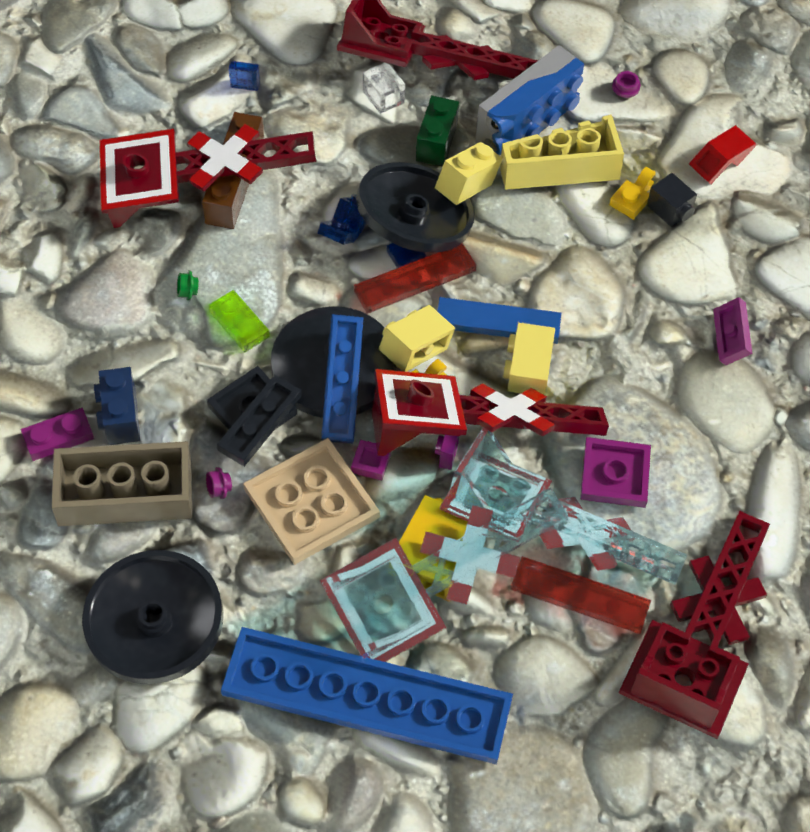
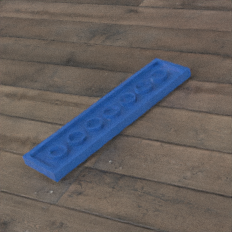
(368, 695)

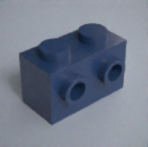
(119, 406)

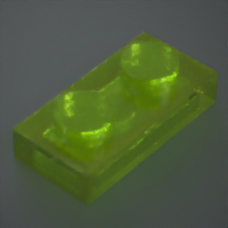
(239, 321)

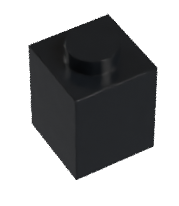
(672, 200)

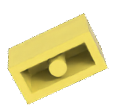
(468, 173)
(416, 338)
(530, 359)

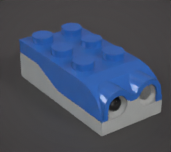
(531, 100)

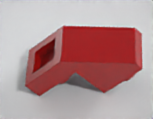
(720, 152)

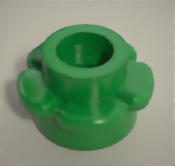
(187, 285)

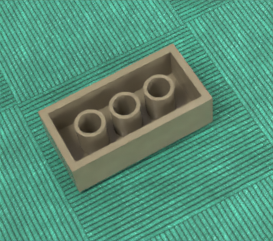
(122, 483)

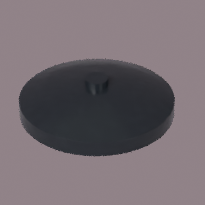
(407, 210)
(302, 356)
(152, 617)

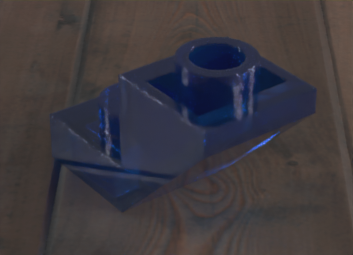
(345, 224)

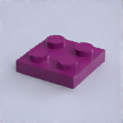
(615, 472)

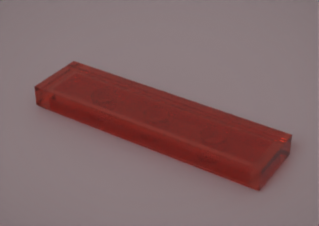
(414, 278)
(581, 595)

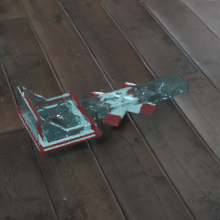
(494, 483)
(389, 573)

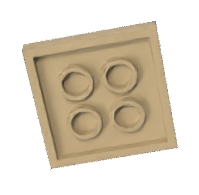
(311, 501)

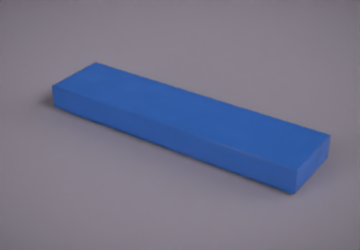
(494, 318)
(342, 379)

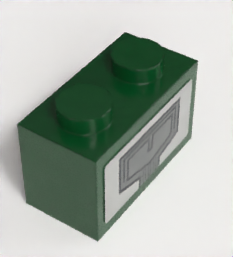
(437, 131)

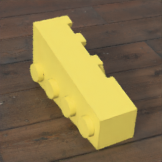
(564, 157)

